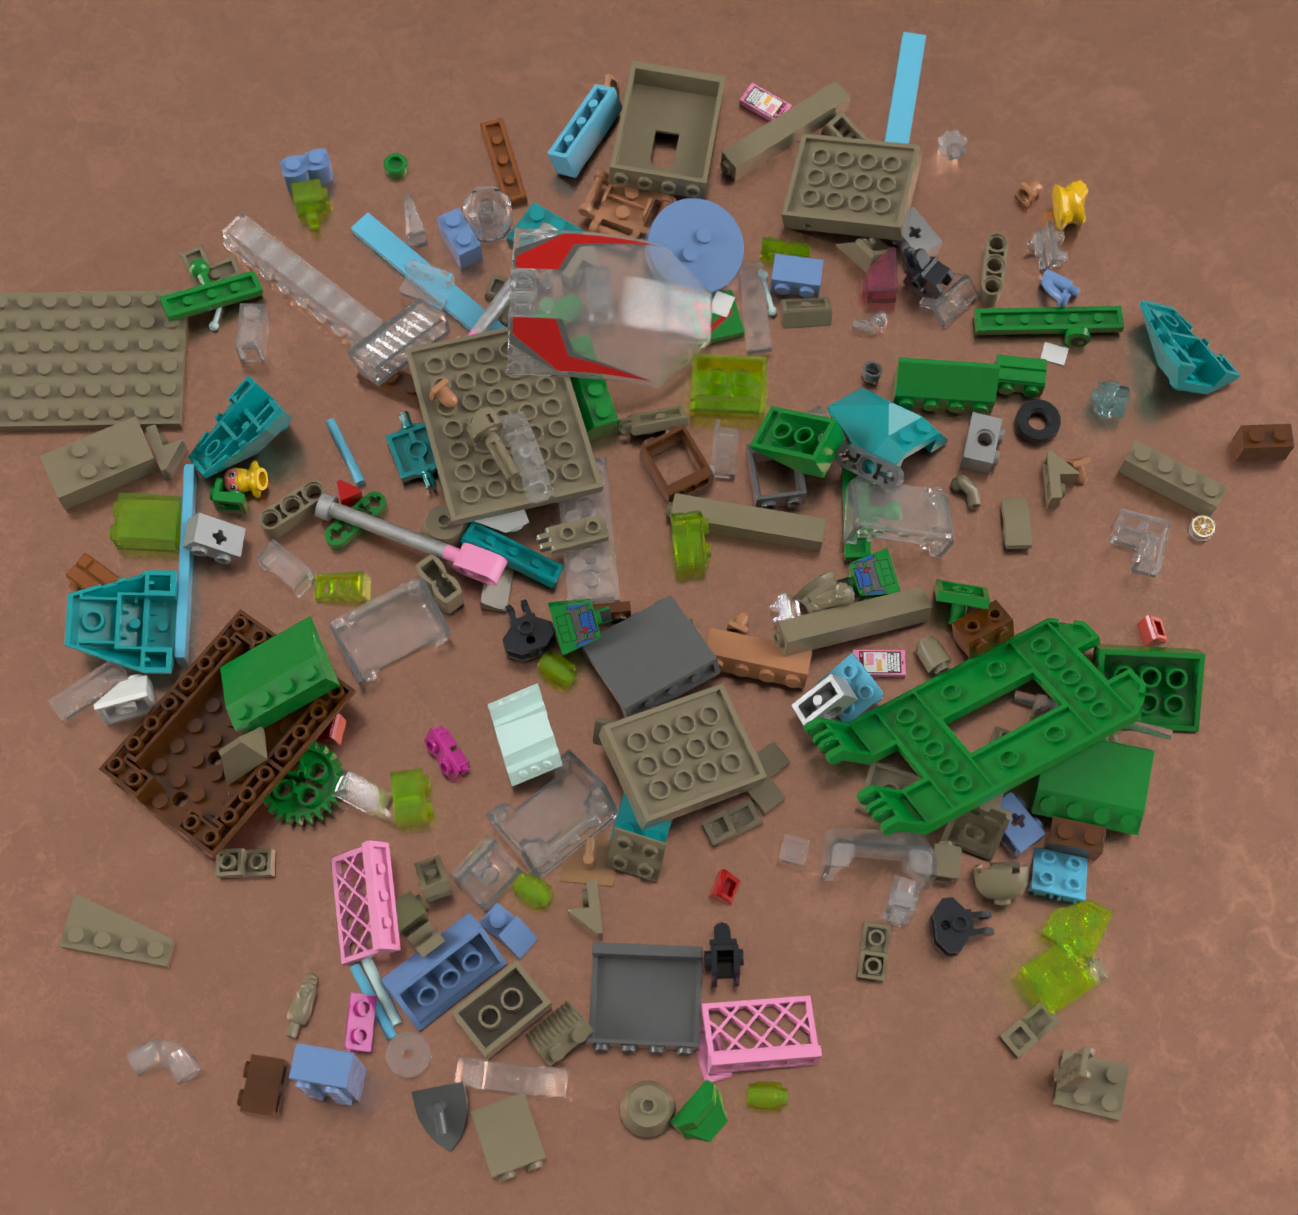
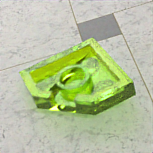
(1082, 923)

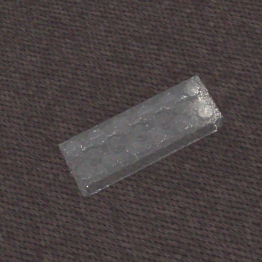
(593, 568)

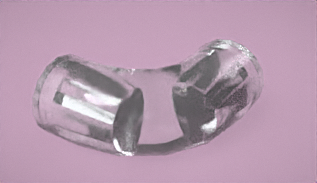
(164, 1054)

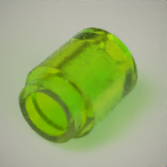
(557, 669)
(532, 890)
(767, 1095)

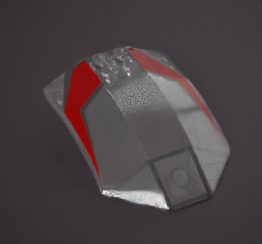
(602, 308)

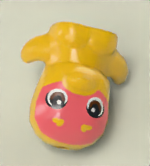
(247, 479)

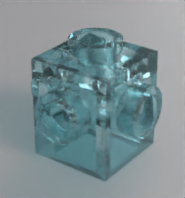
(1110, 399)

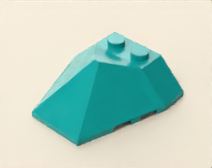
(1182, 354)
(883, 427)
(241, 430)
(127, 621)

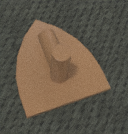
(589, 863)

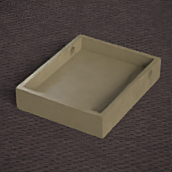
(852, 186)
(682, 756)

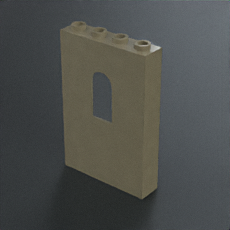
(674, 104)

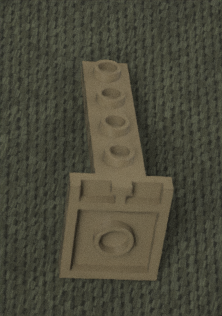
(982, 827)
(1090, 1084)

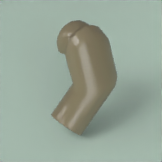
(970, 488)

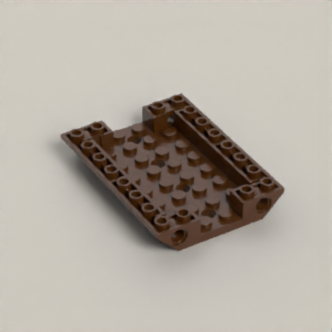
(187, 727)

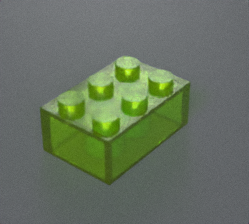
(728, 384)

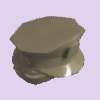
(824, 593)

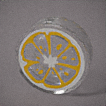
(1202, 527)

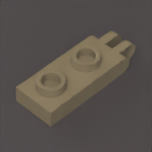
(653, 421)
(573, 535)

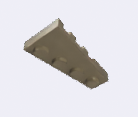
(106, 933)

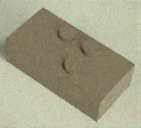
(99, 463)

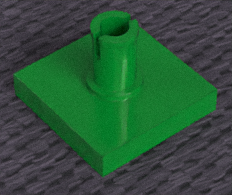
(961, 596)

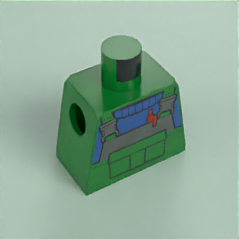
(872, 576)
(577, 622)

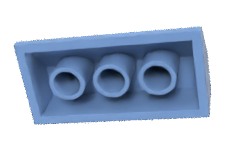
(445, 975)

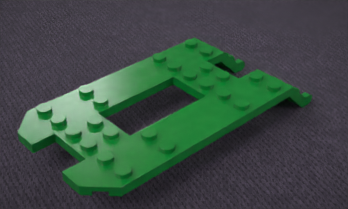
(959, 780)

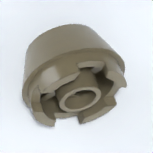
(439, 527)
(647, 1108)

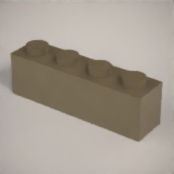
(1172, 479)

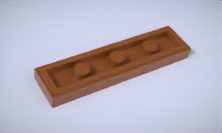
(503, 160)

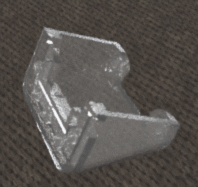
(899, 514)
(388, 628)
(556, 817)
(844, 843)

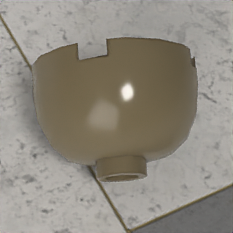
(1001, 881)

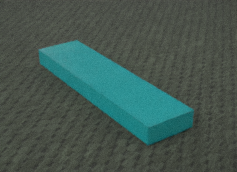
(517, 556)

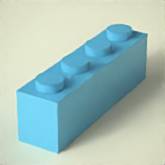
(585, 130)

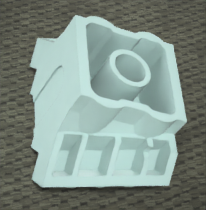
(524, 734)

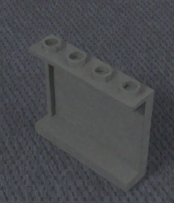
(651, 657)
(646, 997)

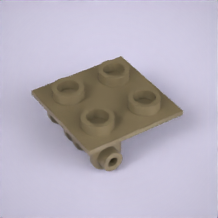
(636, 854)

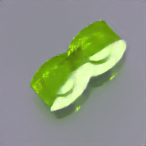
(410, 799)

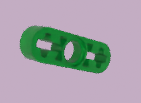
(355, 531)

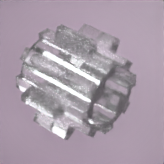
(952, 145)

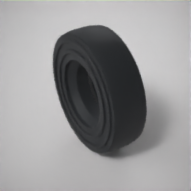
(1033, 435)

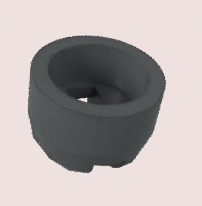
(872, 371)

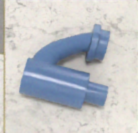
(1059, 287)

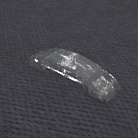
(527, 457)
(512, 1078)

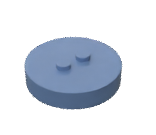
(702, 239)

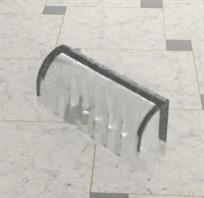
(383, 350)

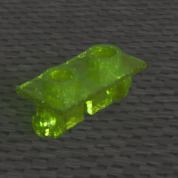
(774, 246)

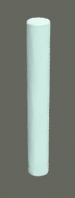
(381, 991)

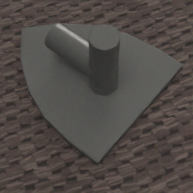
(443, 1112)

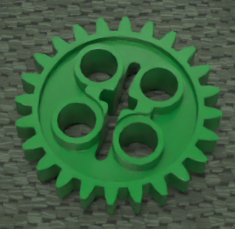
(294, 804)

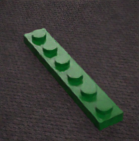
(1047, 320)

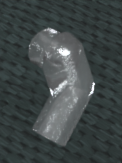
(871, 325)

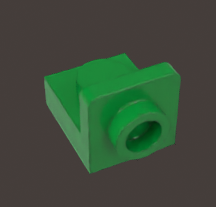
(227, 501)

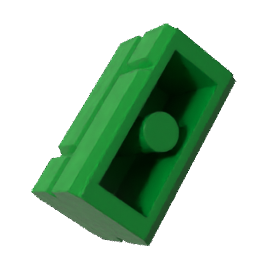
(1021, 375)

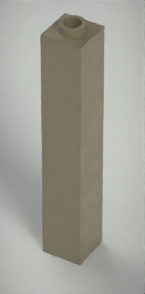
(784, 131)
(754, 522)
(852, 621)

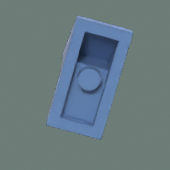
(508, 930)

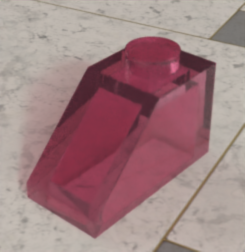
(882, 279)

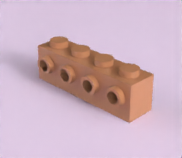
(758, 658)

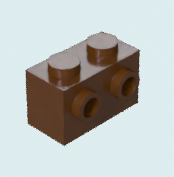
(983, 629)

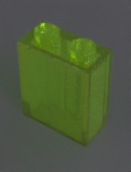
(147, 522)

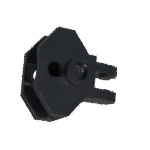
(925, 273)
(527, 634)
(958, 924)
(723, 956)

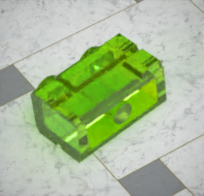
(689, 540)

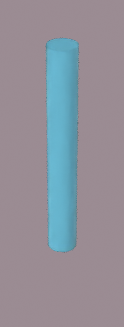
(345, 452)
(367, 989)

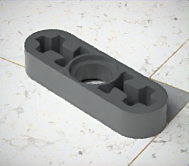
(858, 467)

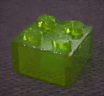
(1060, 975)

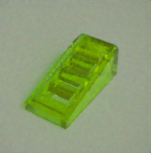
(358, 578)

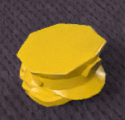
(1069, 204)

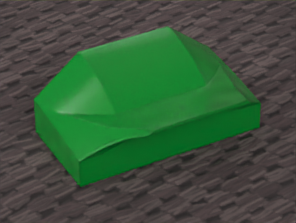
(702, 1114)

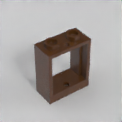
(688, 484)

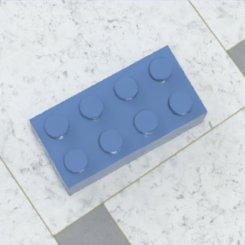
(327, 1073)

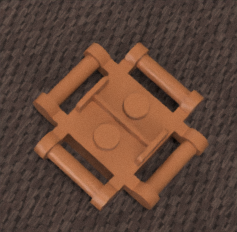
(622, 209)

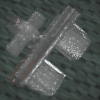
(1045, 246)

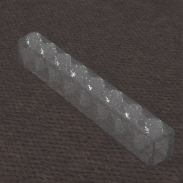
(299, 279)

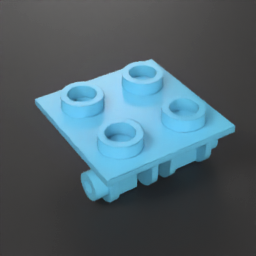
(862, 685)
(1059, 875)

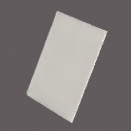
(722, 304)
(1054, 353)

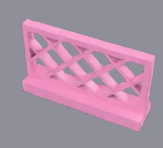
(379, 901)
(768, 1056)

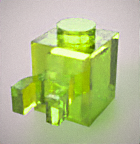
(310, 200)

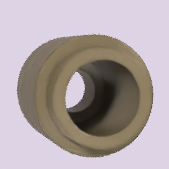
(933, 655)

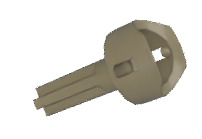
(484, 430)

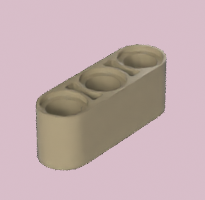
(993, 279)
(286, 520)

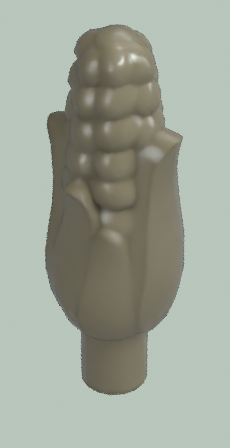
(302, 1005)

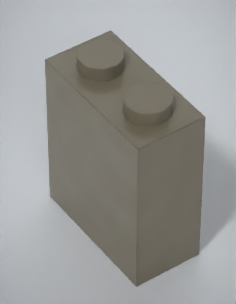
(508, 1137)

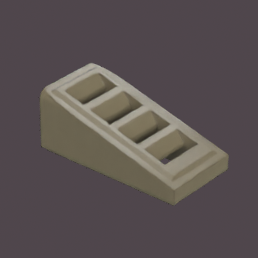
(846, 125)

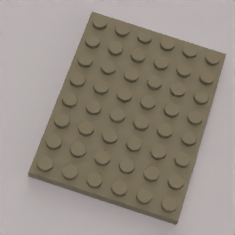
(90, 360)
(479, 379)

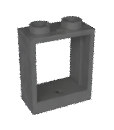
(772, 501)

